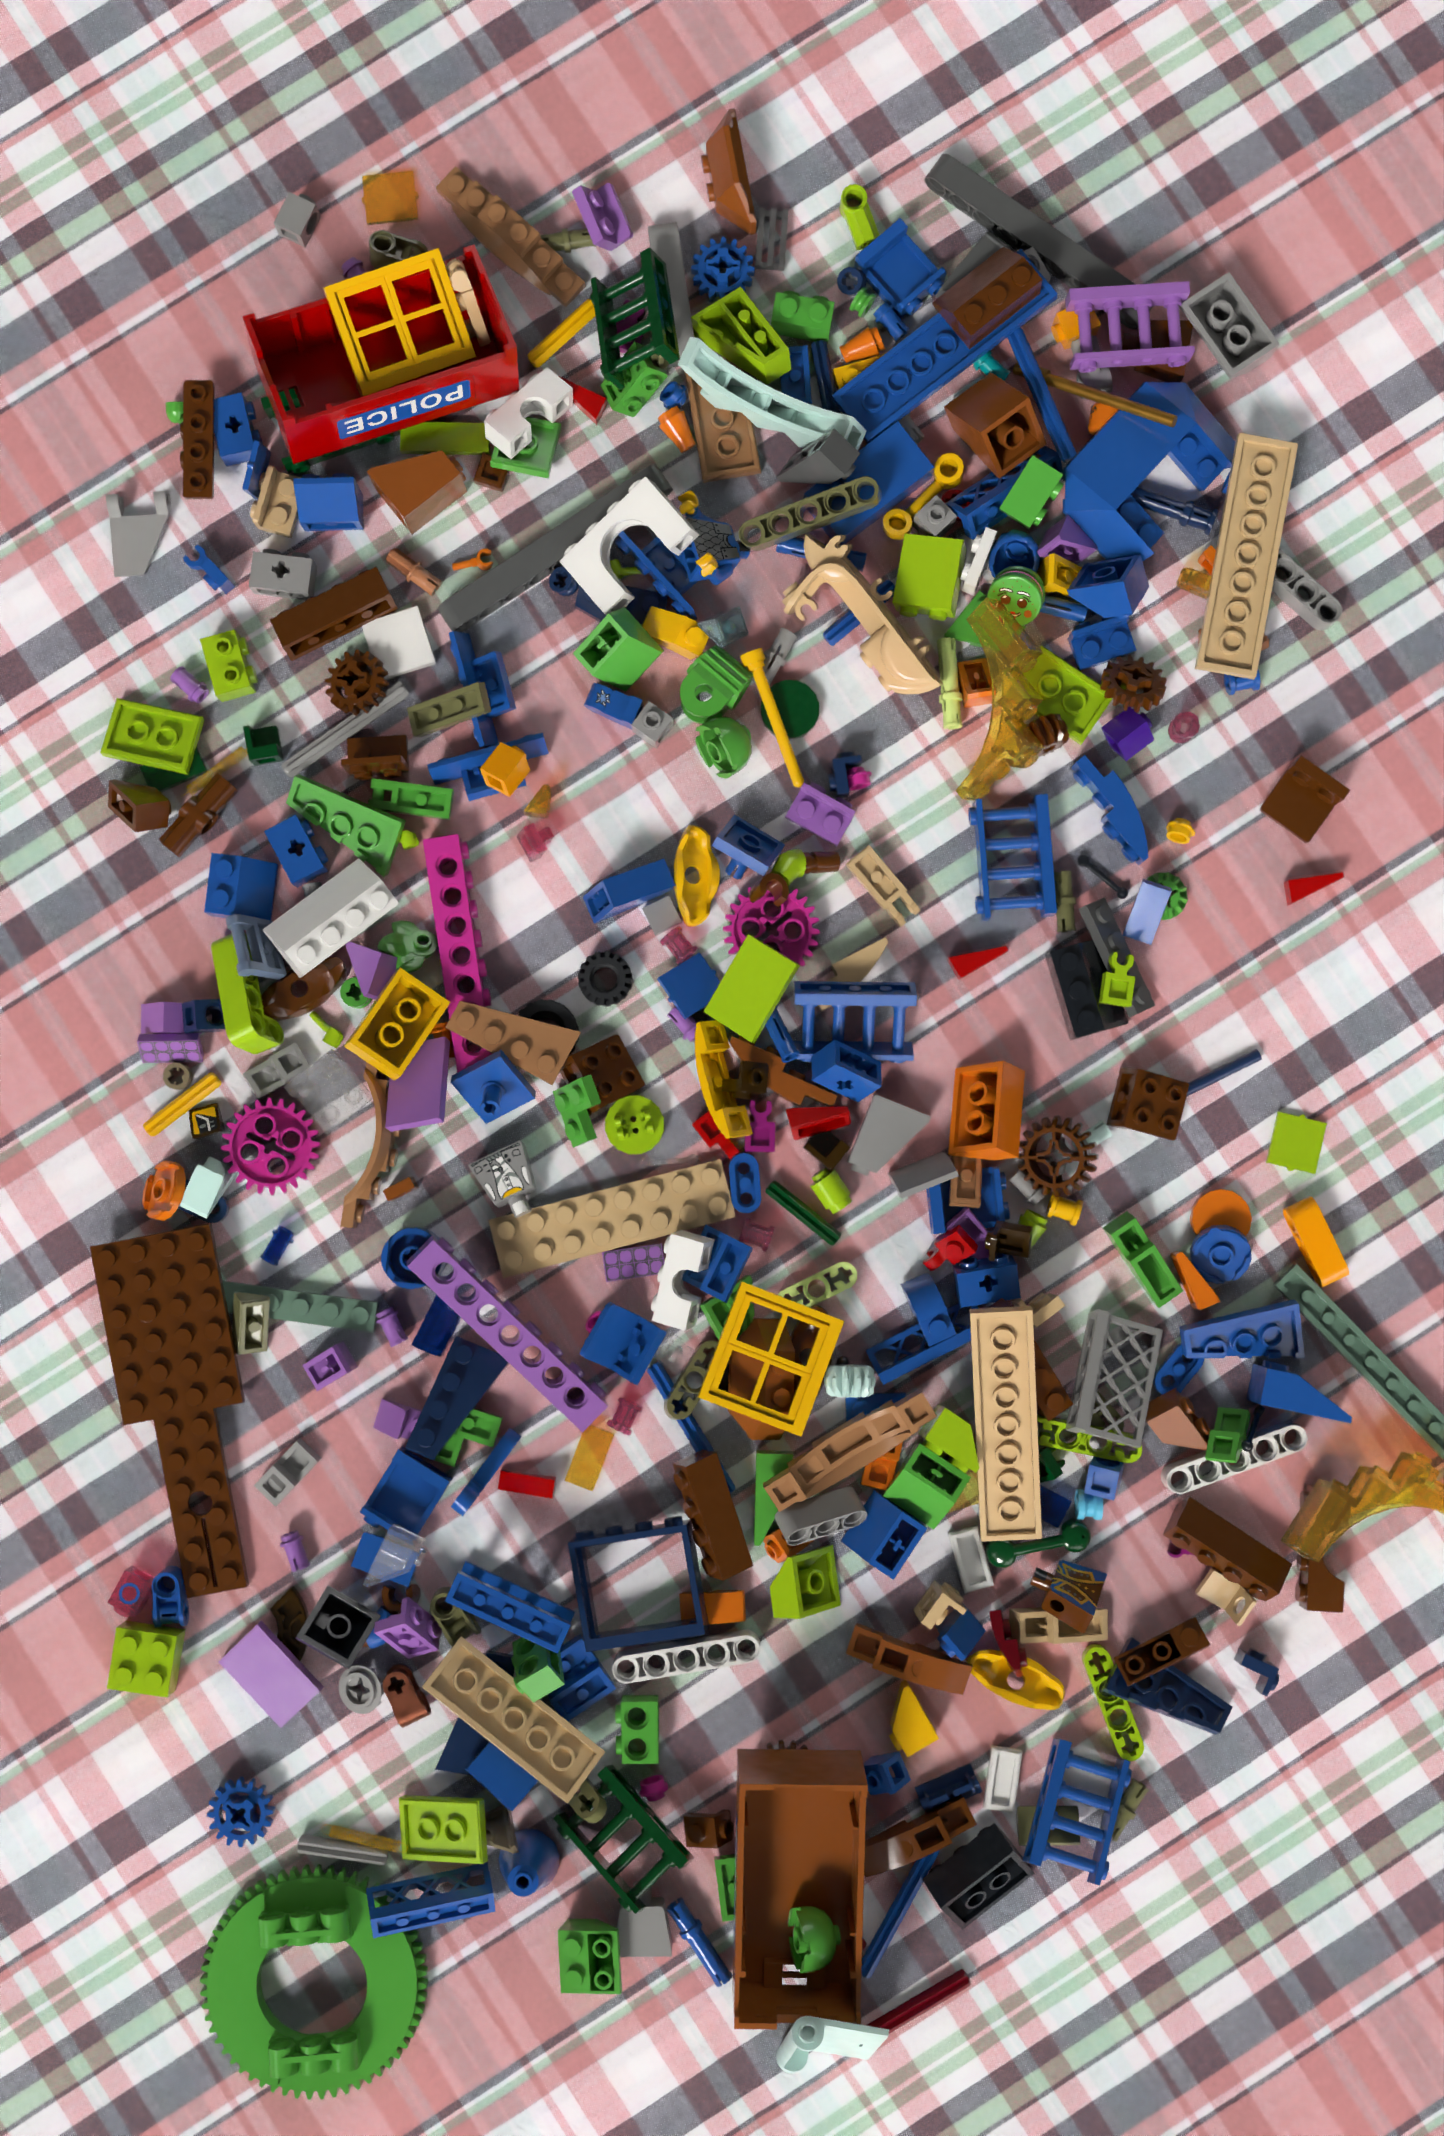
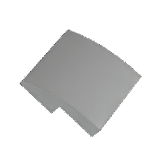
(923, 1174)

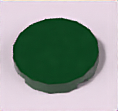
(796, 706)

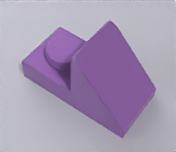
(396, 1419)

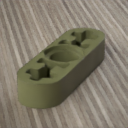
(689, 1403)

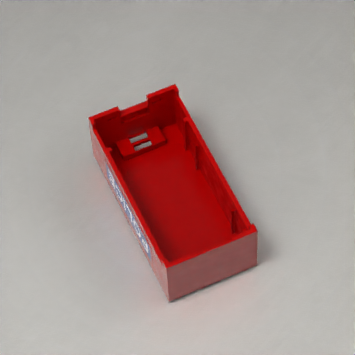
(306, 353)

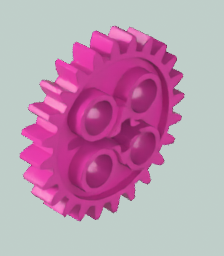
(754, 913)
(257, 1170)

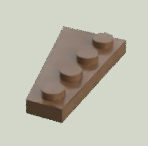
(526, 1042)

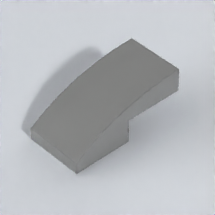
(276, 1071)
(287, 1472)

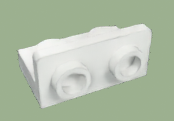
(976, 559)

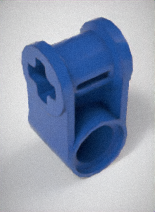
(169, 1604)

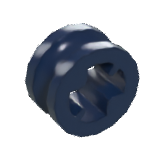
(844, 274)
(556, 581)

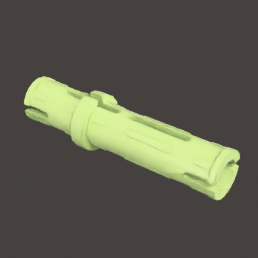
(950, 694)

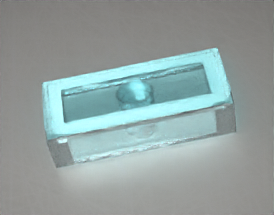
(725, 626)

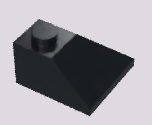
(338, 1627)

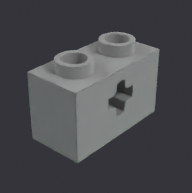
(295, 585)

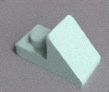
(206, 1187)

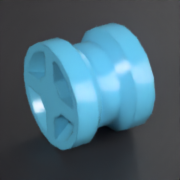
(1087, 1505)

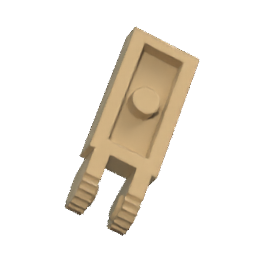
(467, 301)
(881, 883)

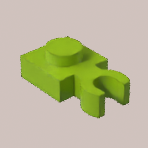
(1118, 986)

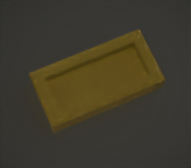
(589, 1457)

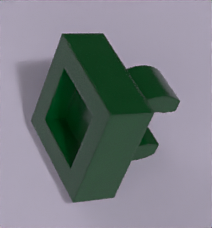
(1048, 1467)

